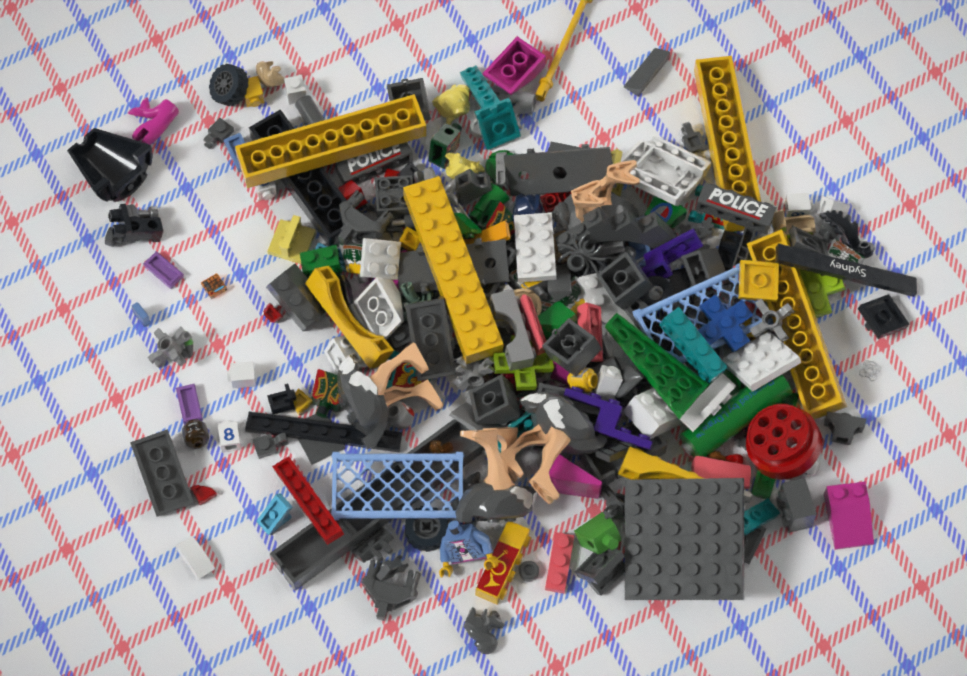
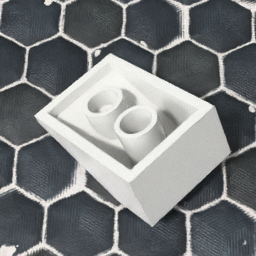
(381, 307)

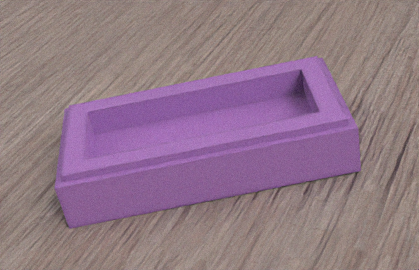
(163, 270)
(189, 403)

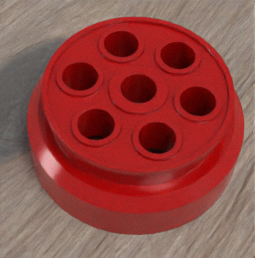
(788, 461)

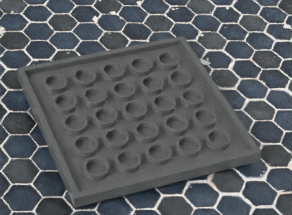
(684, 539)

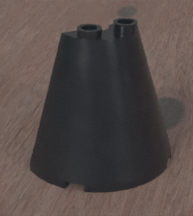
(112, 163)

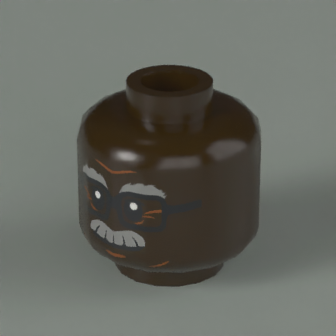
(195, 433)

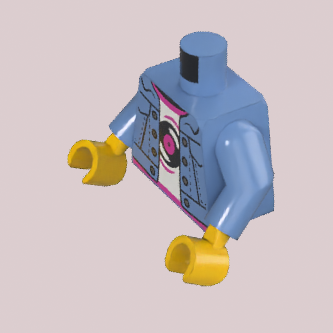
(465, 544)

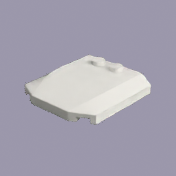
(666, 169)

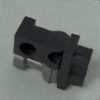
(136, 223)

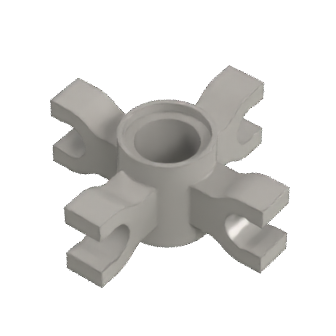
(784, 312)
(169, 347)
(474, 373)

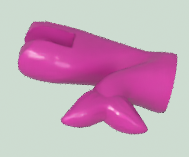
(160, 116)

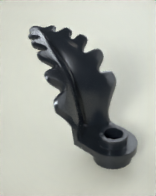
(848, 231)

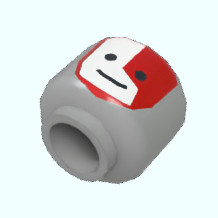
(400, 415)

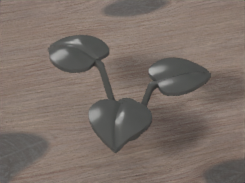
(624, 395)

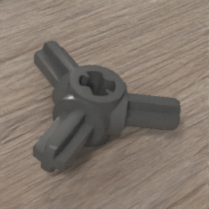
(615, 503)

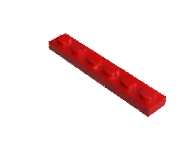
(308, 500)

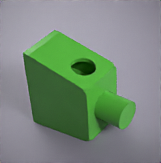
(598, 534)

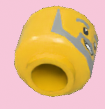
(585, 380)

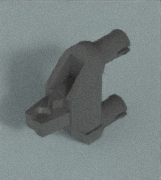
(358, 225)
(387, 595)

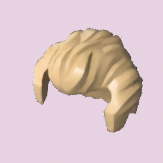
(268, 76)

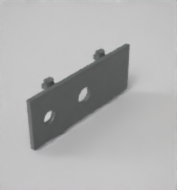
(580, 165)
(415, 267)

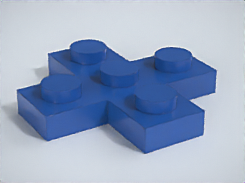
(725, 323)

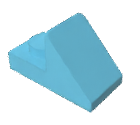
(275, 514)

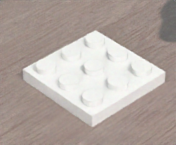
(761, 361)

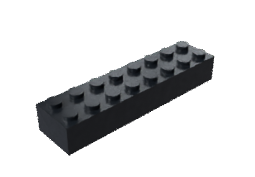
(310, 189)

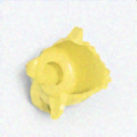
(453, 103)
(459, 164)

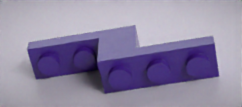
(659, 259)
(608, 418)

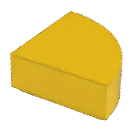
(302, 402)

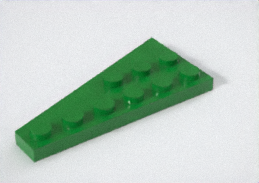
(666, 374)

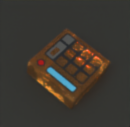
(214, 286)

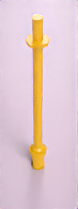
(546, 82)

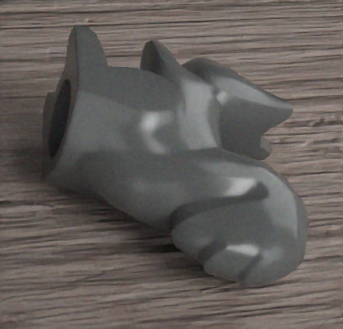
(478, 629)

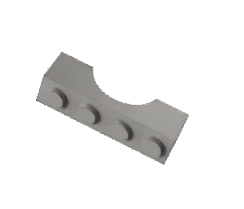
(506, 309)

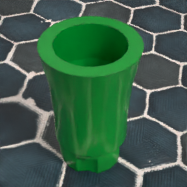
(496, 194)

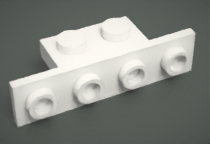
(708, 402)

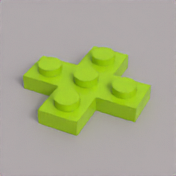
(819, 288)
(525, 377)

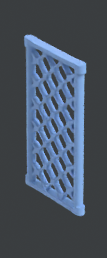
(639, 313)
(349, 459)

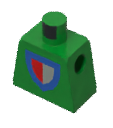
(670, 213)

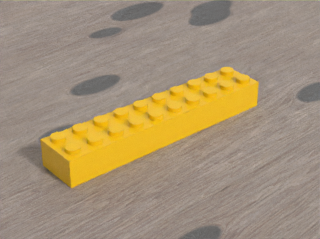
(726, 129)
(331, 141)
(453, 270)
(815, 374)

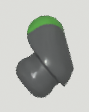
(188, 350)

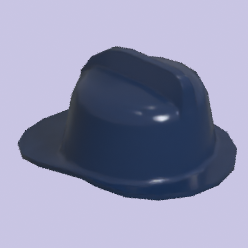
(527, 205)

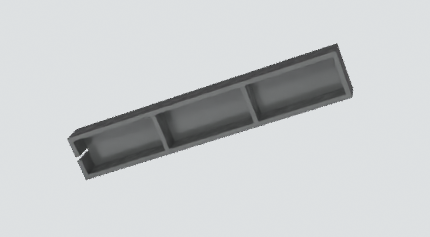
(307, 552)

